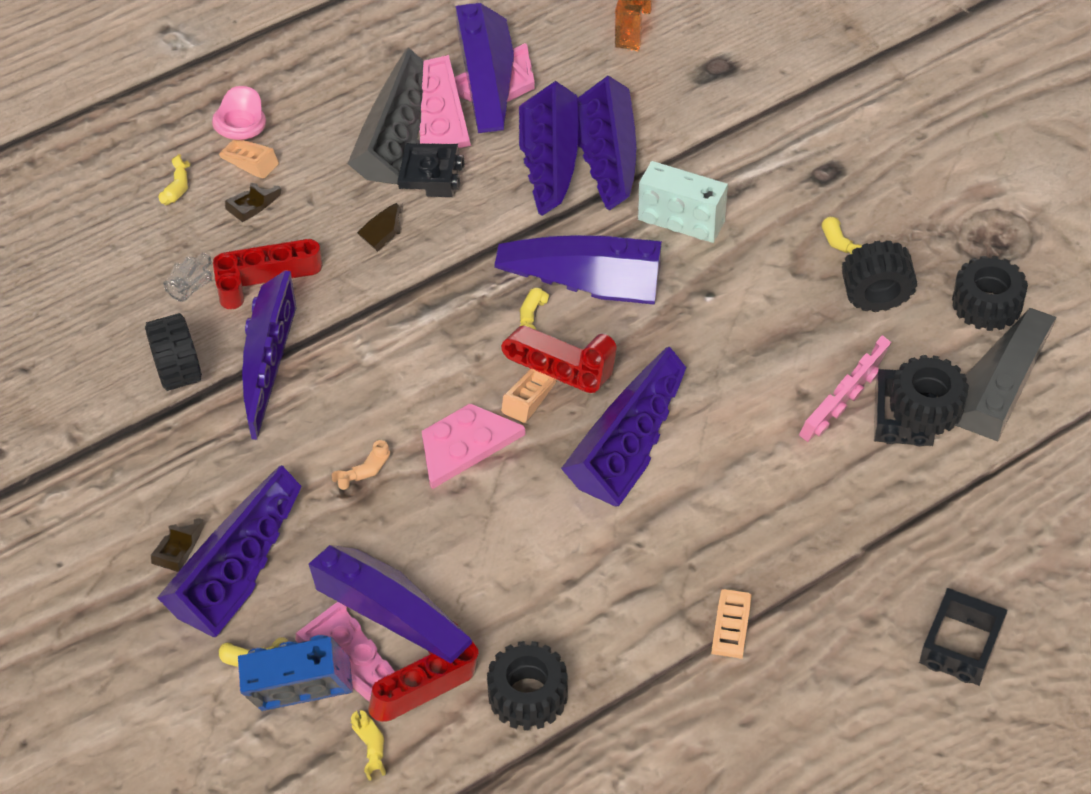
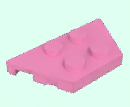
(521, 78)
(465, 440)

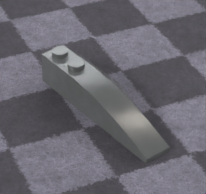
(391, 123)
(1002, 374)

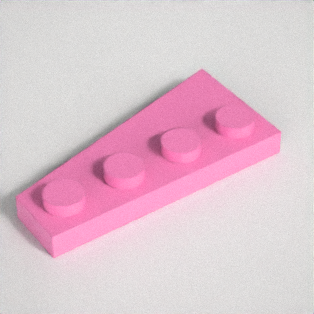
(440, 106)
(849, 388)
(346, 631)

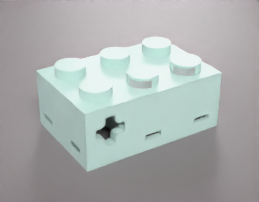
(682, 201)

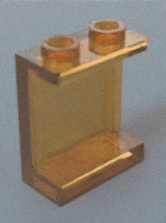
(629, 23)

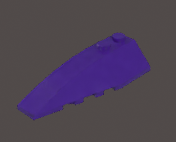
(487, 63)
(608, 138)
(550, 143)
(595, 264)
(265, 344)
(620, 441)
(228, 562)
(387, 599)

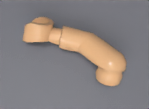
(368, 469)

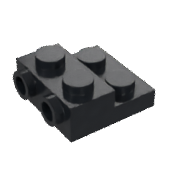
(431, 168)

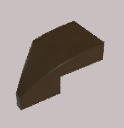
(251, 202)
(381, 227)
(177, 546)

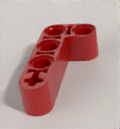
(260, 265)
(577, 367)
(420, 683)

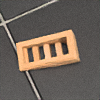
(252, 157)
(526, 396)
(732, 604)

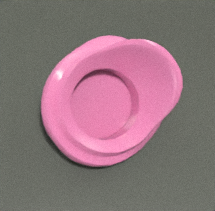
(239, 114)

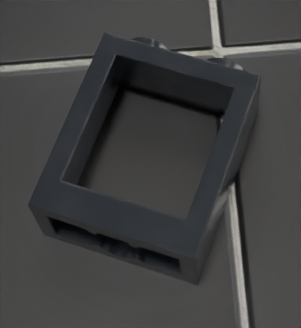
(890, 430)
(973, 613)

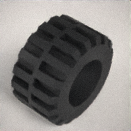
(879, 276)
(988, 309)
(173, 351)
(932, 377)
(527, 663)

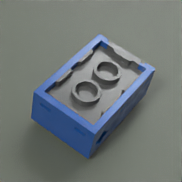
(295, 673)

